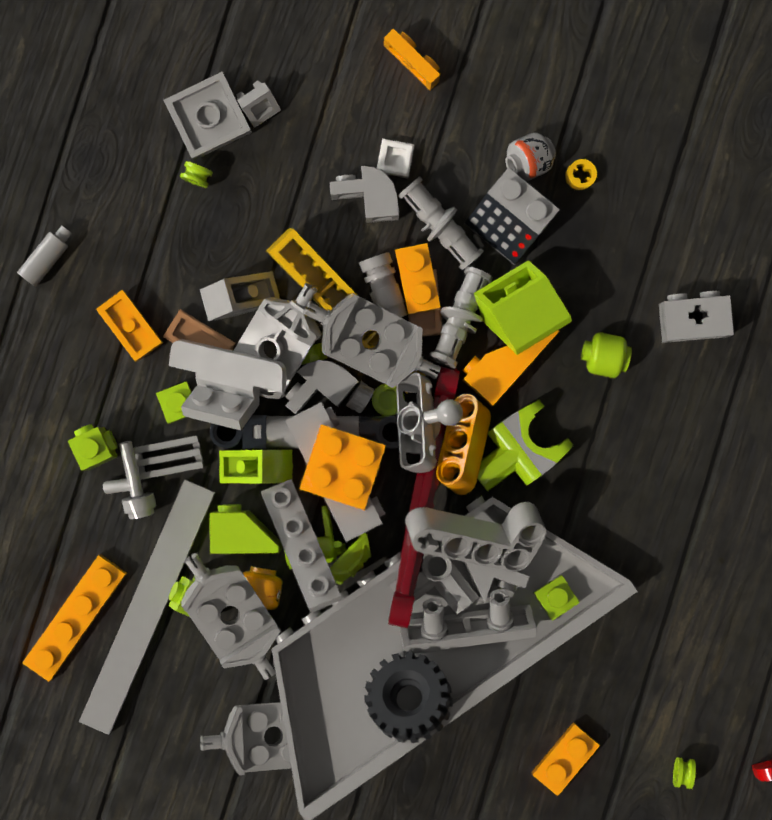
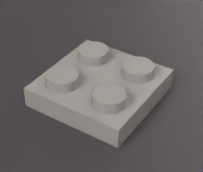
(207, 116)

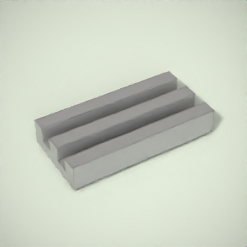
(141, 463)

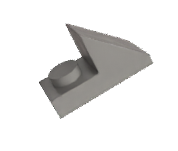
(483, 576)

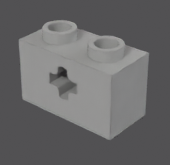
(715, 320)

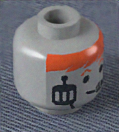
(530, 156)

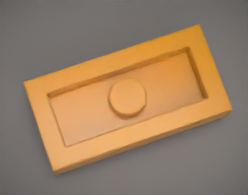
(421, 67)
(417, 279)
(129, 326)
(565, 759)

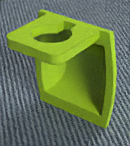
(351, 560)

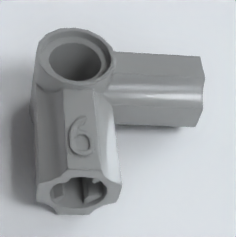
(449, 584)

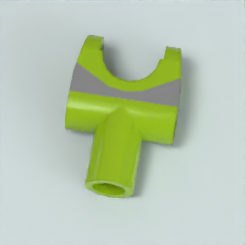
(517, 451)

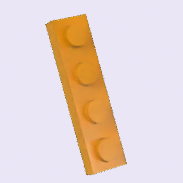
(74, 618)

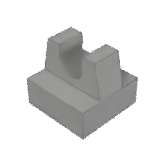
(258, 104)

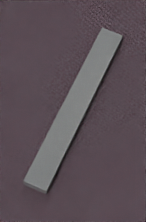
(147, 607)

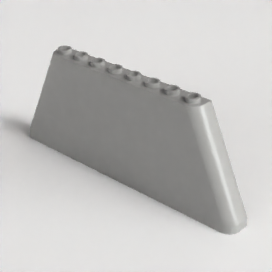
(331, 658)

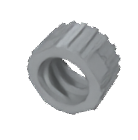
(360, 397)

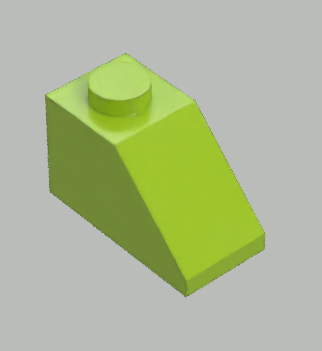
(255, 466)

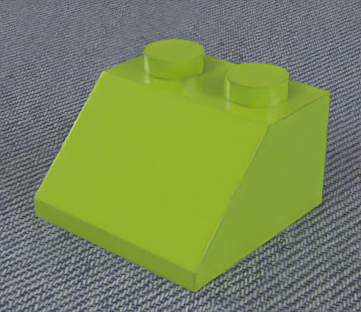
(240, 532)

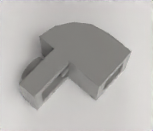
(377, 190)
(324, 377)

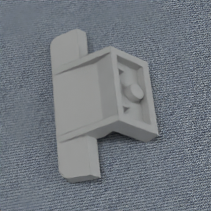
(225, 381)

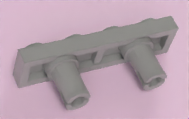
(301, 546)
(468, 628)

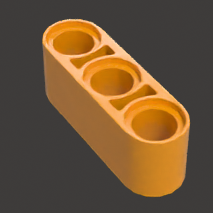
(468, 458)

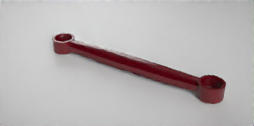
(422, 496)

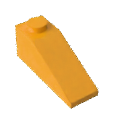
(500, 369)

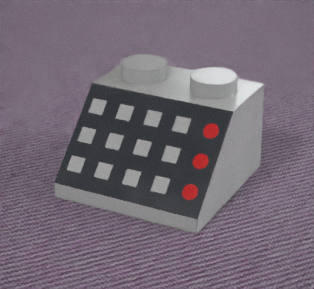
(511, 216)

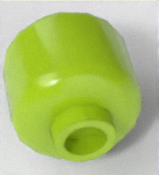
(606, 355)

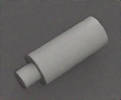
(44, 256)

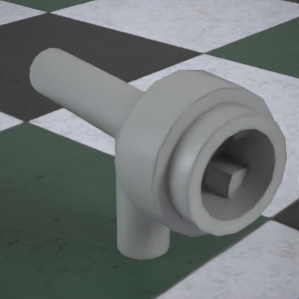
(139, 503)

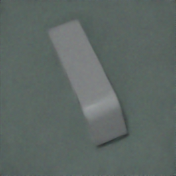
(477, 541)

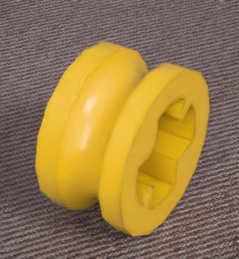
(575, 183)

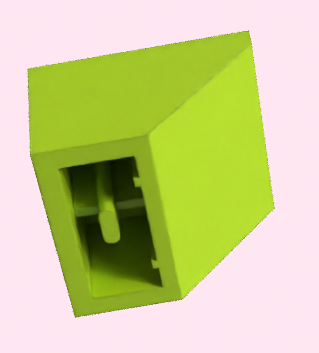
(522, 307)

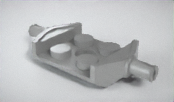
(287, 328)
(398, 345)
(234, 641)
(245, 739)

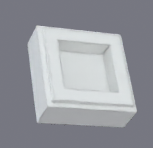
(395, 158)

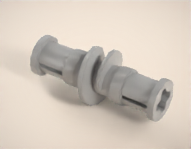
(441, 223)
(459, 318)

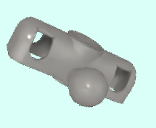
(420, 422)

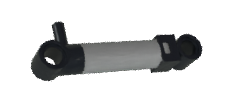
(273, 432)

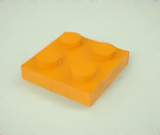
(342, 467)

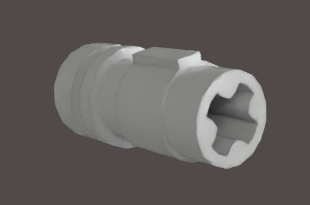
(384, 287)

